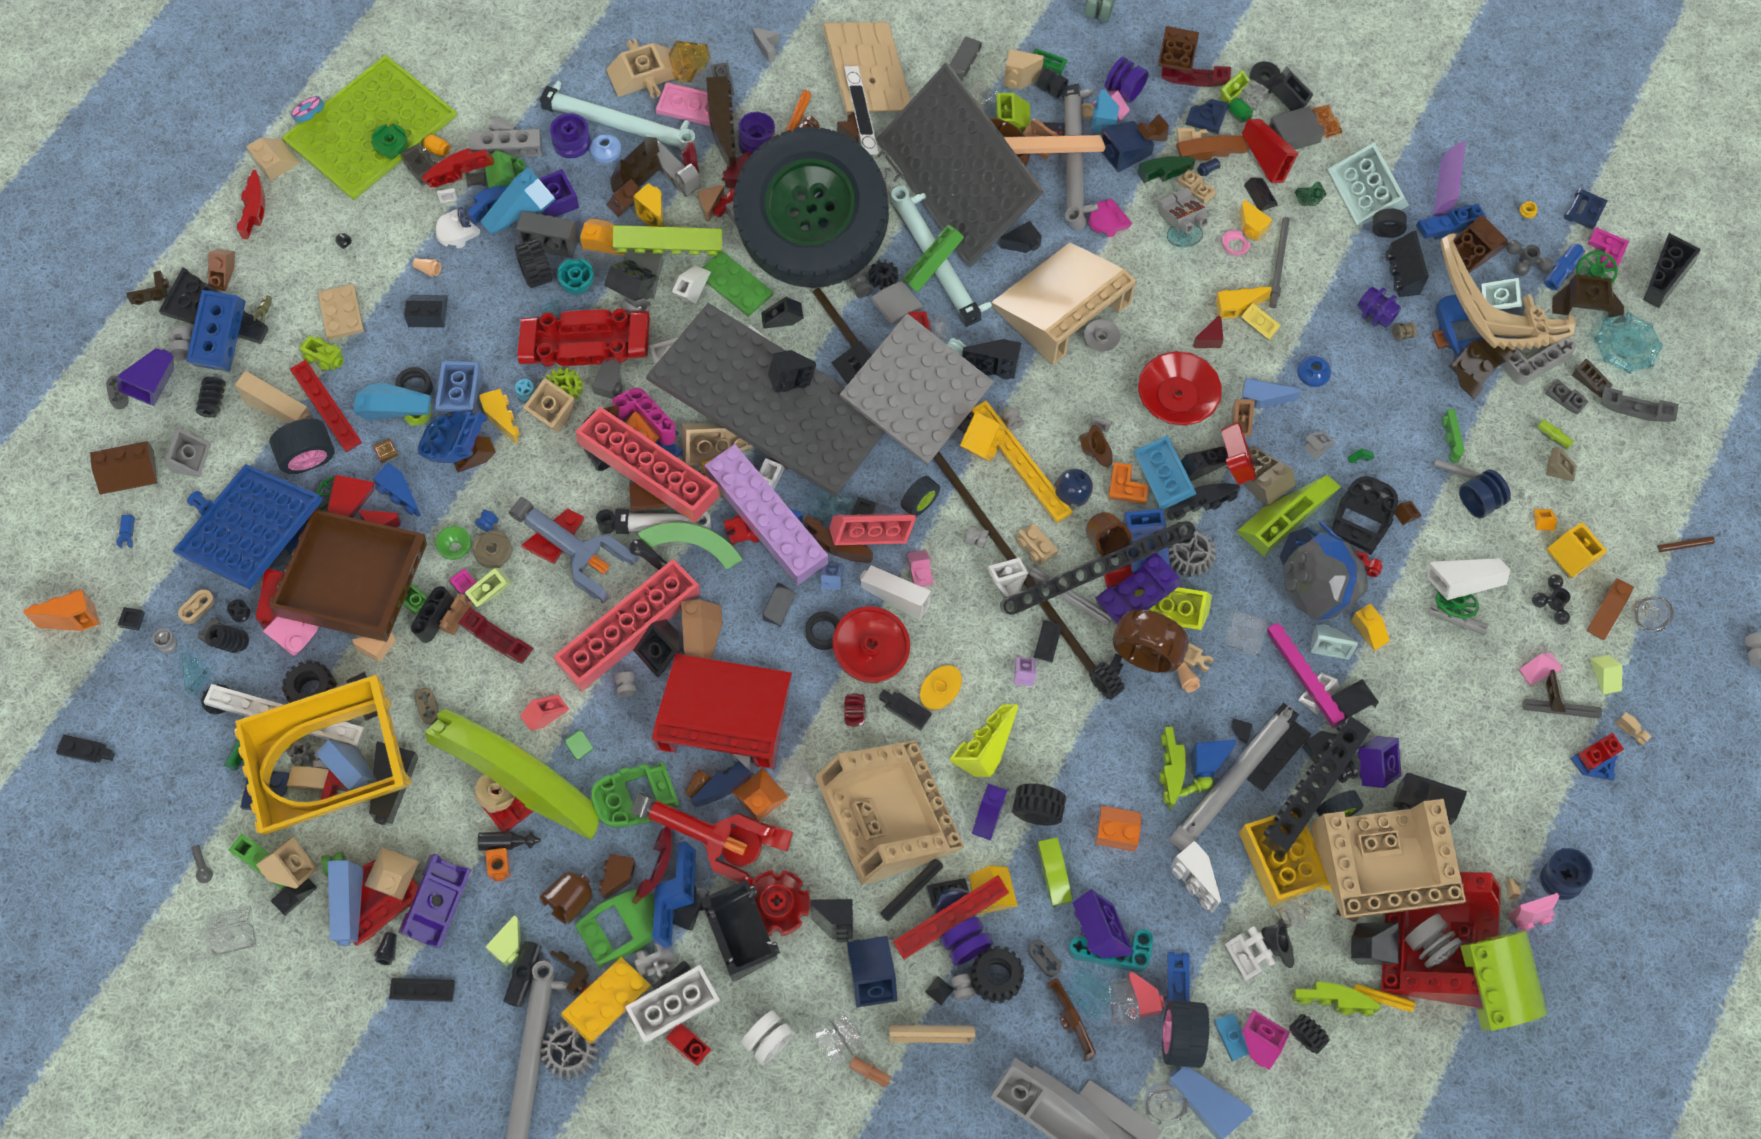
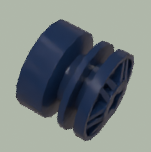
(1484, 493)
(1575, 868)

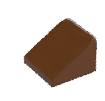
(1407, 512)

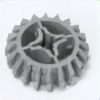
(1206, 554)
(566, 1059)

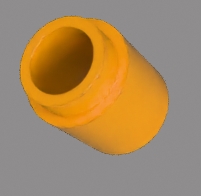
(436, 145)

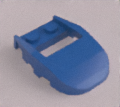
(1449, 311)
(451, 437)

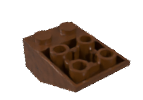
(1178, 49)
(1479, 243)

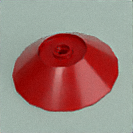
(1180, 374)

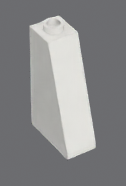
(1467, 576)
(896, 591)

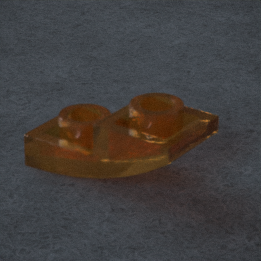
(1327, 121)

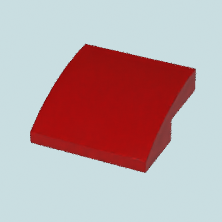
(511, 816)

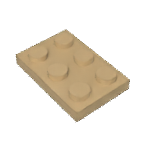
(340, 311)

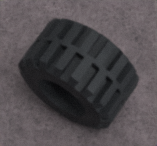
(533, 263)
(303, 674)
(1039, 804)
(986, 988)

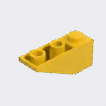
(1235, 302)
(496, 411)

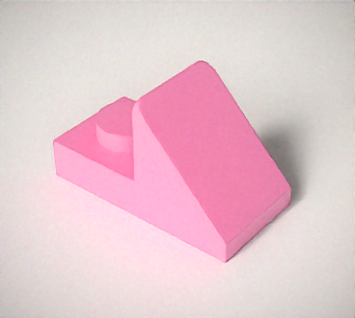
(920, 568)

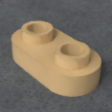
(195, 606)

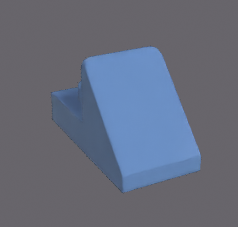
(832, 576)

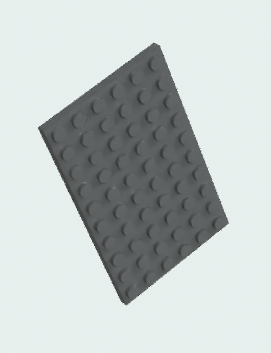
(960, 164)

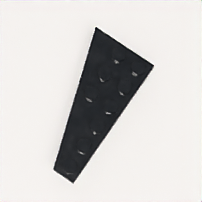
(184, 300)

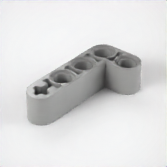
(684, 178)
(1542, 360)

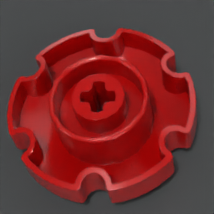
(793, 901)

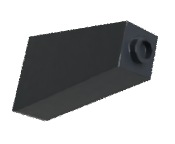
(384, 808)

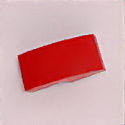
(1600, 751)
(780, 839)

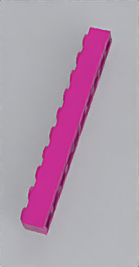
(1305, 675)

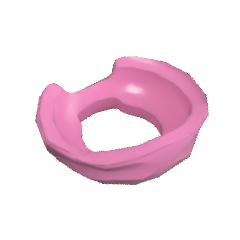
(1235, 235)

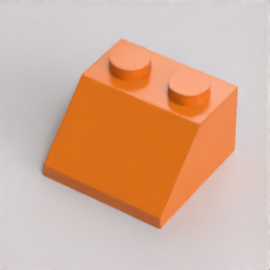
(1118, 828)

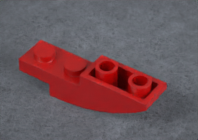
(453, 166)
(254, 207)

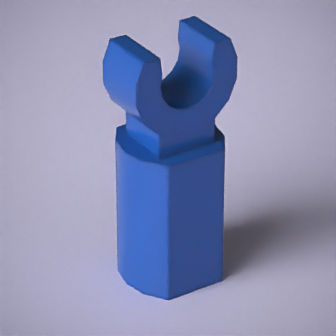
(126, 530)

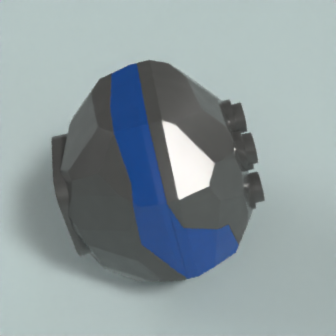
(1324, 576)

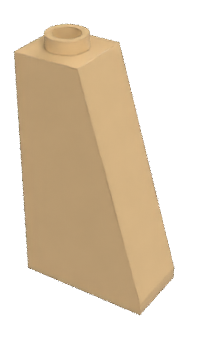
(269, 399)

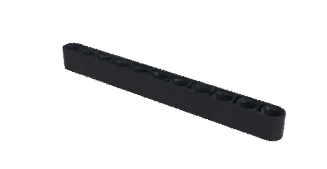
(1106, 567)

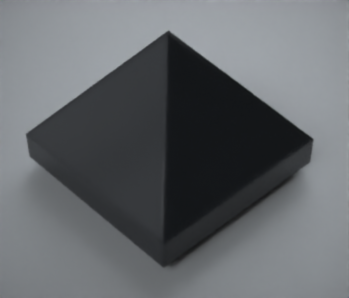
(939, 990)

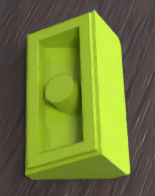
(1234, 86)

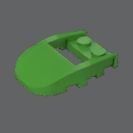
(613, 800)
(635, 916)

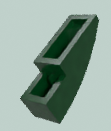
(1165, 168)

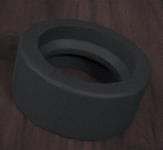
(1389, 215)
(413, 372)
(817, 617)

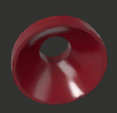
(689, 155)

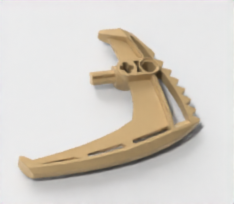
(1492, 321)

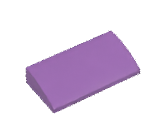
(1449, 179)

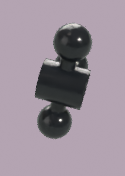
(1540, 599)

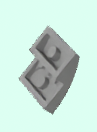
(896, 302)

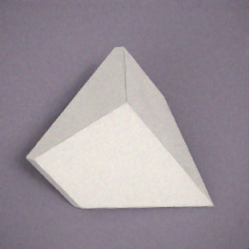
(1009, 576)

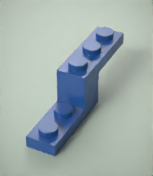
(674, 894)

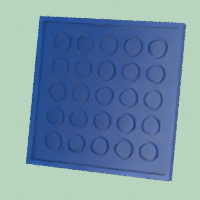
(247, 526)

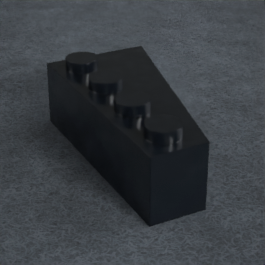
(1673, 264)

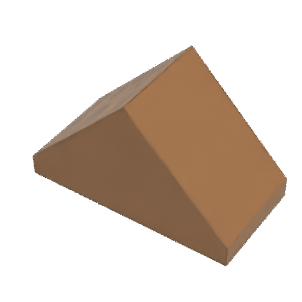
(709, 199)
(1243, 413)

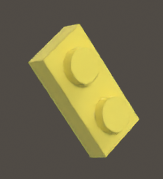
(1261, 321)

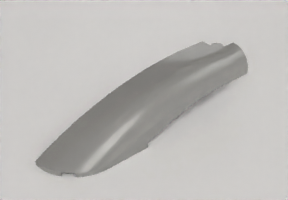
(1052, 1105)

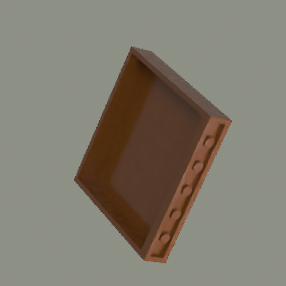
(349, 575)

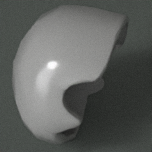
(633, 306)

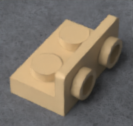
(1036, 543)

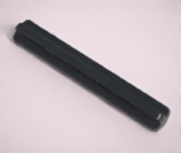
(911, 890)

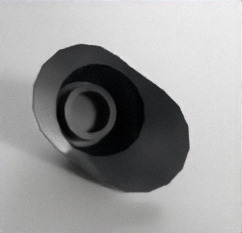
(1278, 941)

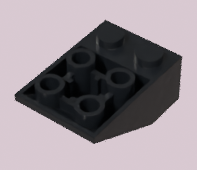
(994, 357)

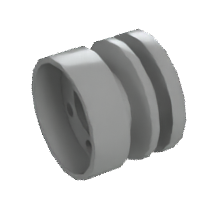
(1433, 941)

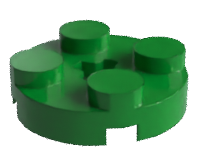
(392, 148)

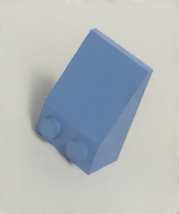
(458, 386)

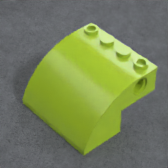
(1506, 980)

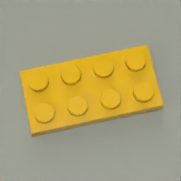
(605, 1000)

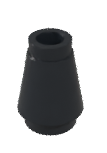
(387, 949)

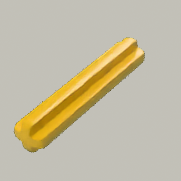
(1387, 998)

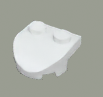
(452, 232)

